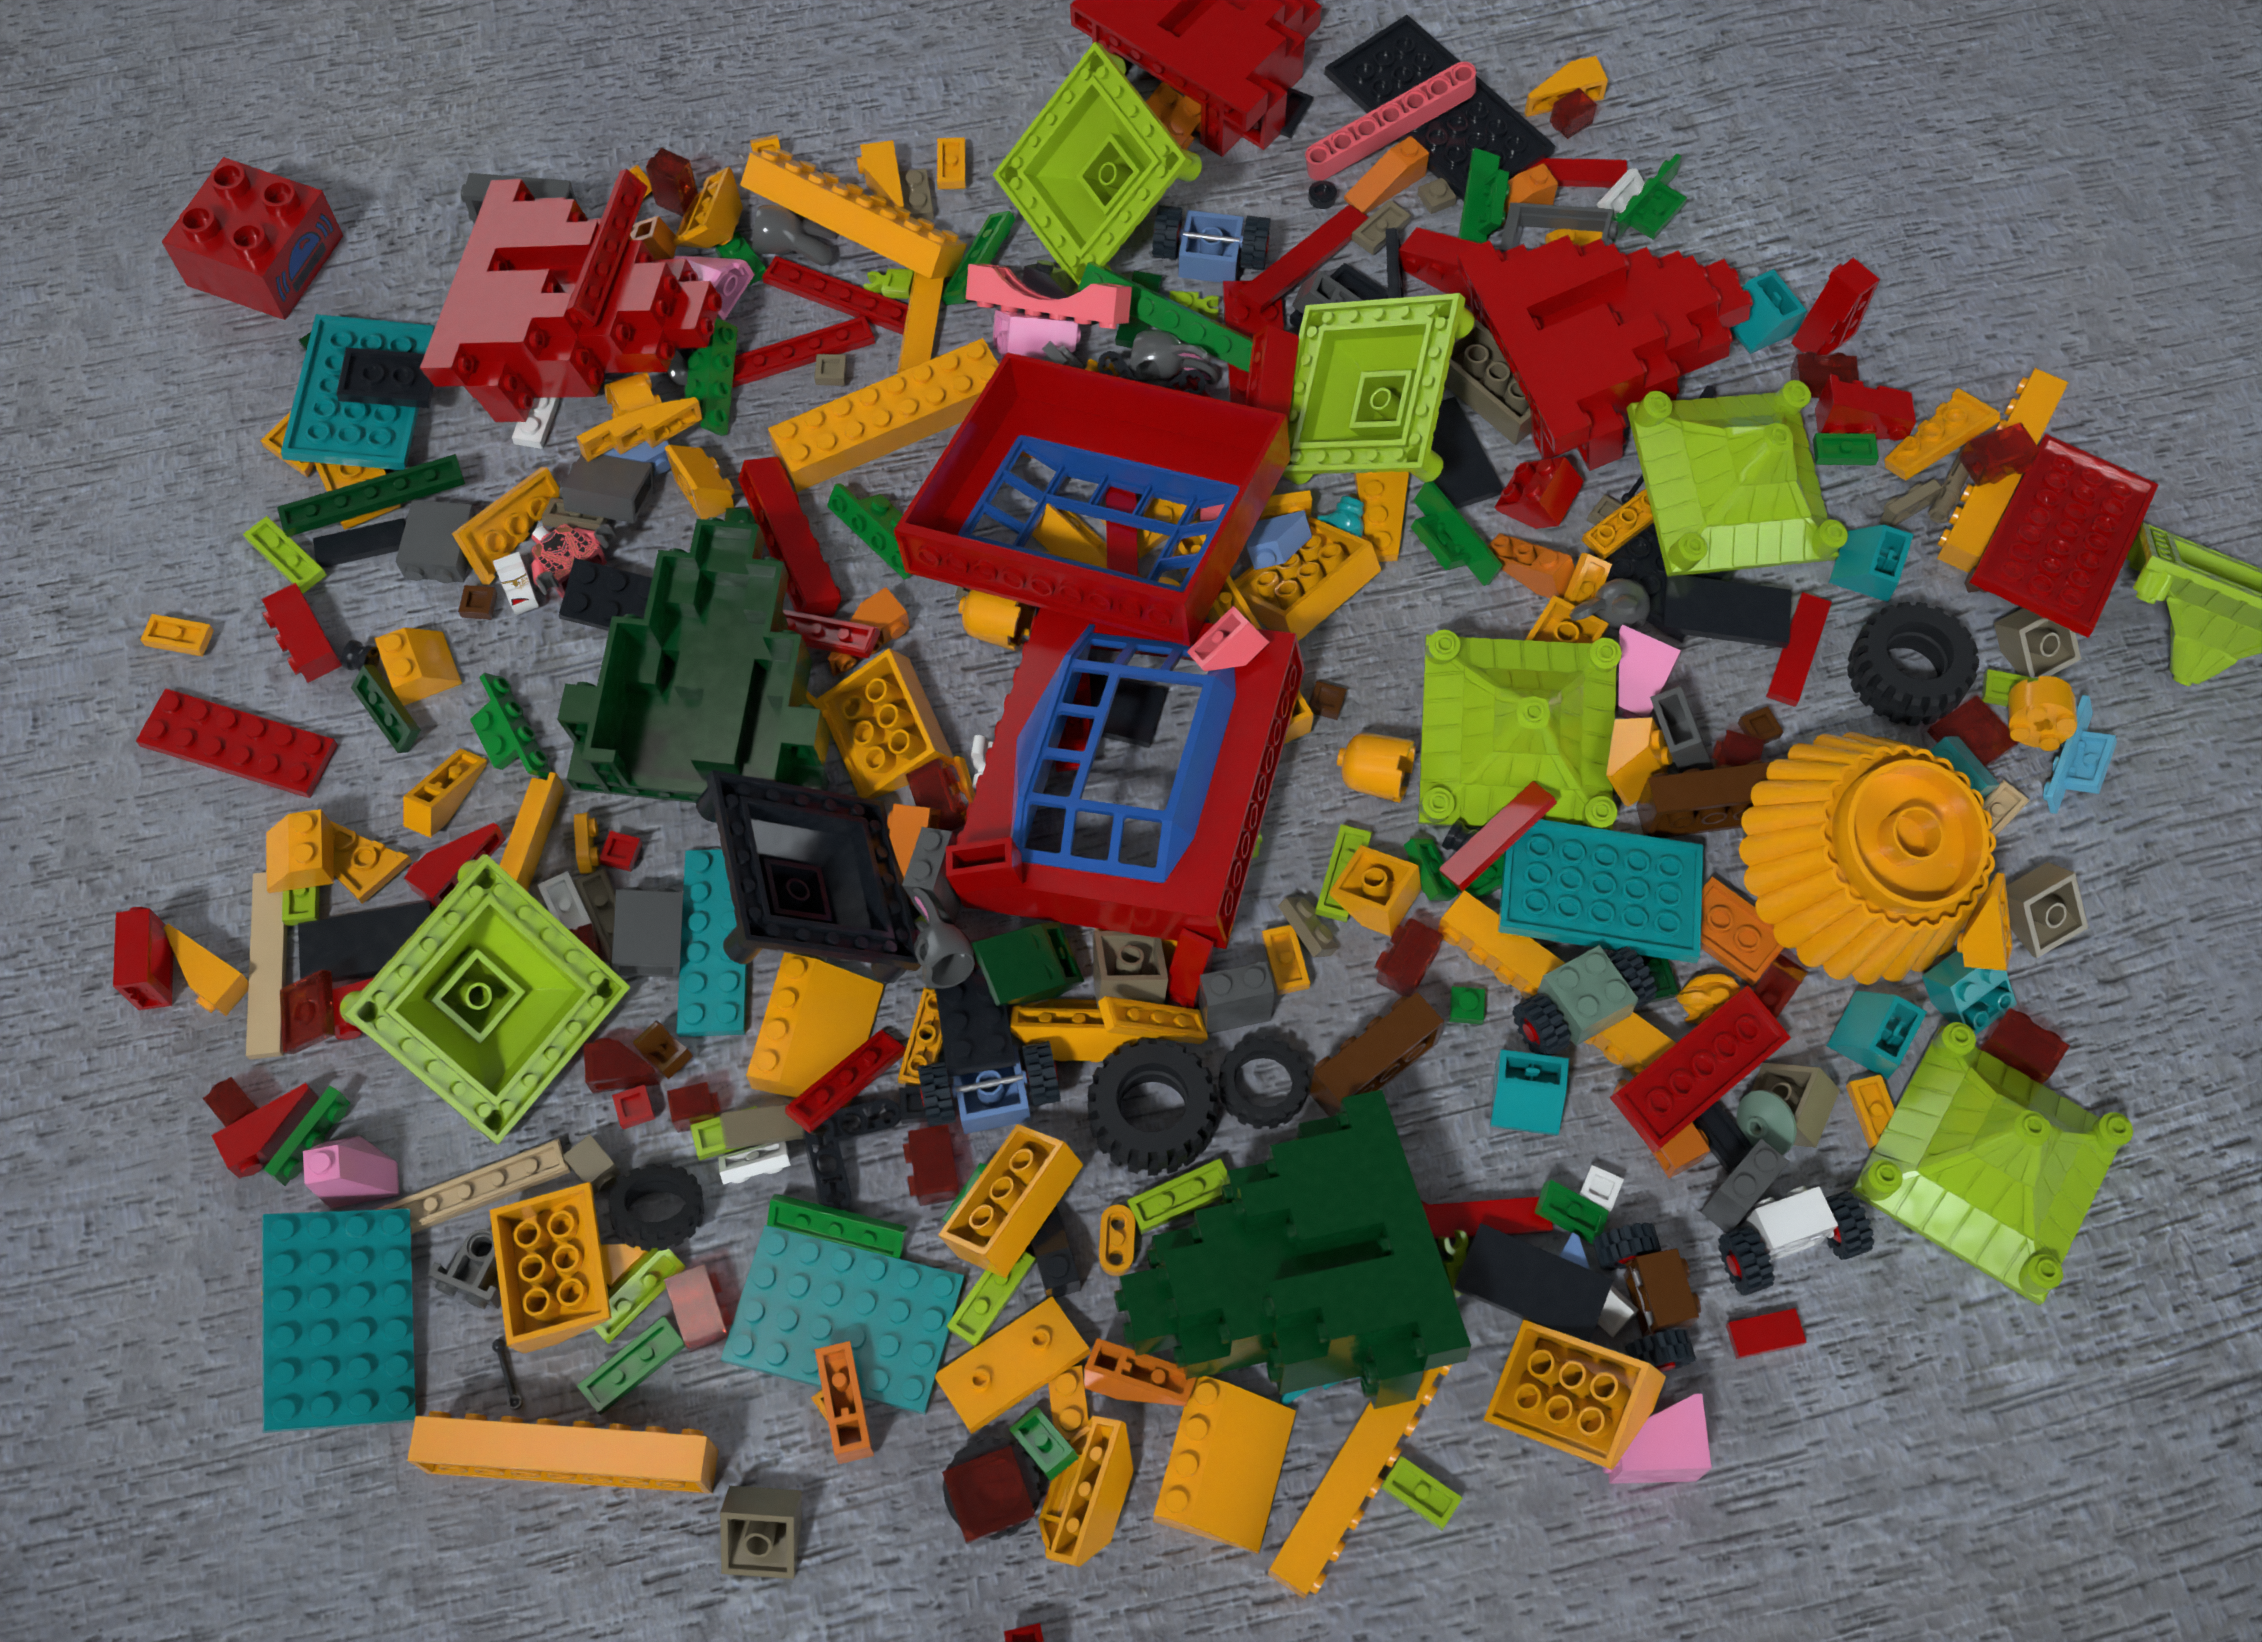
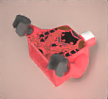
(557, 551)

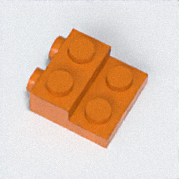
(1177, 113)

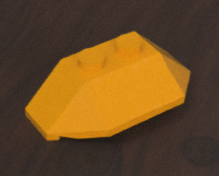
(711, 213)
(1070, 1026)
(1088, 1494)

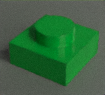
(1467, 1005)

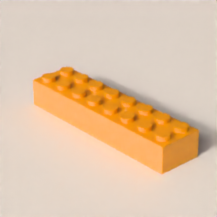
(853, 213)
(882, 416)
(564, 1453)

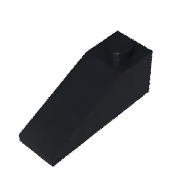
(1050, 281)
(1055, 1258)

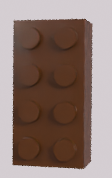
(1698, 799)
(1378, 1054)

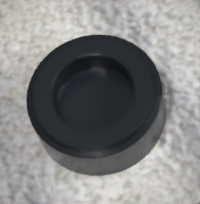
(1322, 194)

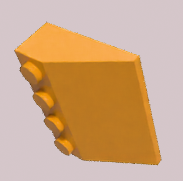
(1311, 582)
(883, 724)
(811, 1024)
(550, 1268)
(1573, 1395)
(1224, 1464)

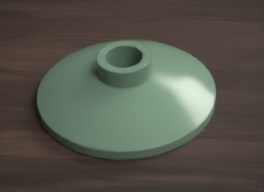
(1768, 1118)

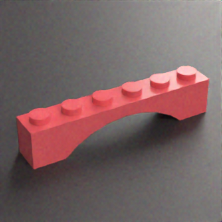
(1098, 302)

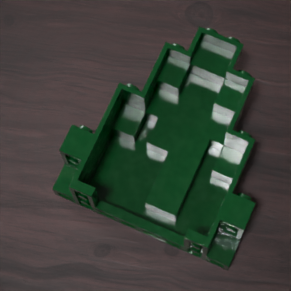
(700, 680)
(1306, 1268)

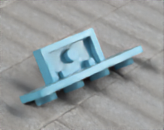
(2082, 760)

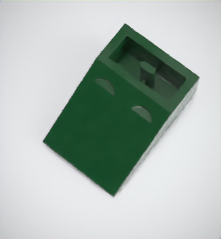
(1028, 964)

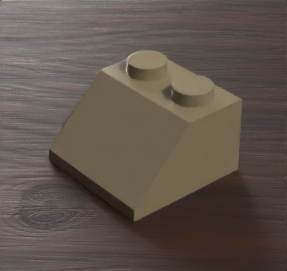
(2036, 644)
(2046, 908)
(1129, 967)
(1806, 1092)
(760, 1531)

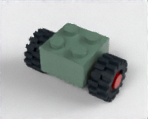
(1583, 999)

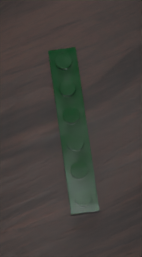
(370, 495)

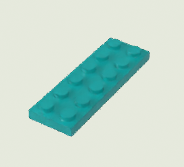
(710, 983)

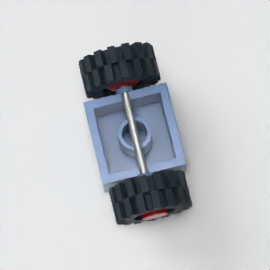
(1210, 243)
(991, 1096)

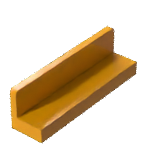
(1070, 537)
(532, 828)

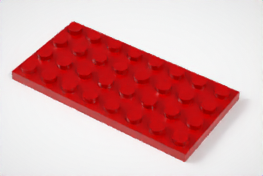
(2065, 535)

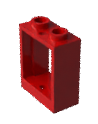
(142, 959)

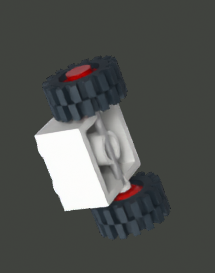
(1790, 1227)

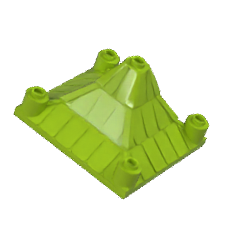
(1092, 164)
(1372, 385)
(1733, 481)
(2209, 600)
(1514, 717)
(486, 999)
(1990, 1163)

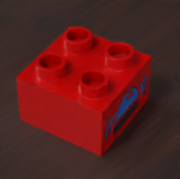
(253, 238)

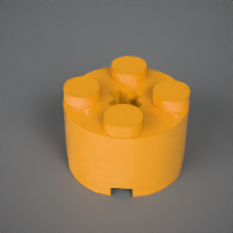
(630, 394)
(2042, 712)

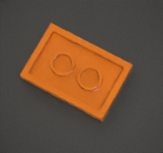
(1735, 933)

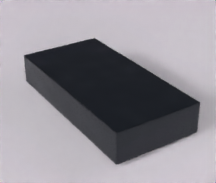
(1296, 108)
(1724, 1136)

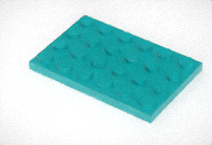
(350, 432)
(1604, 890)
(826, 1293)
(337, 1320)

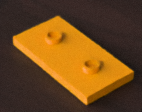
(1012, 1364)

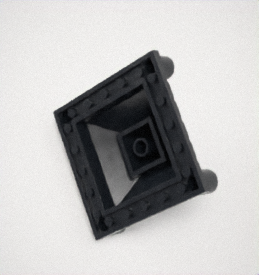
(810, 874)

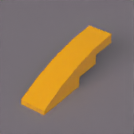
(647, 424)

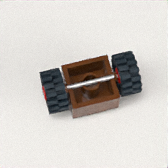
(1656, 1288)

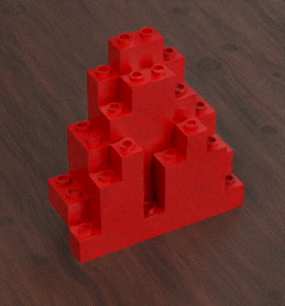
(1218, 52)
(508, 319)
(1599, 332)

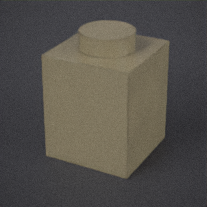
(592, 1164)

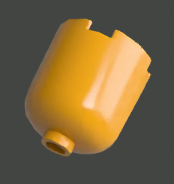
(996, 619)
(1377, 765)

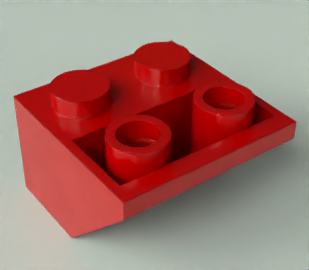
(1540, 492)

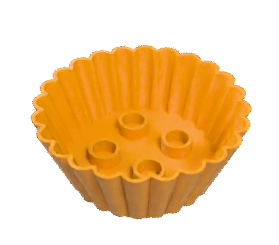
(1866, 855)

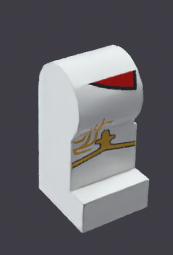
(516, 583)

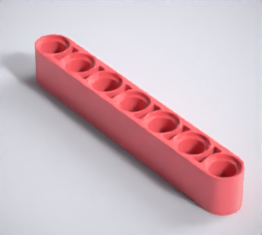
(1406, 113)

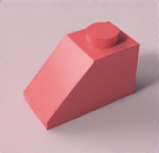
(1228, 643)

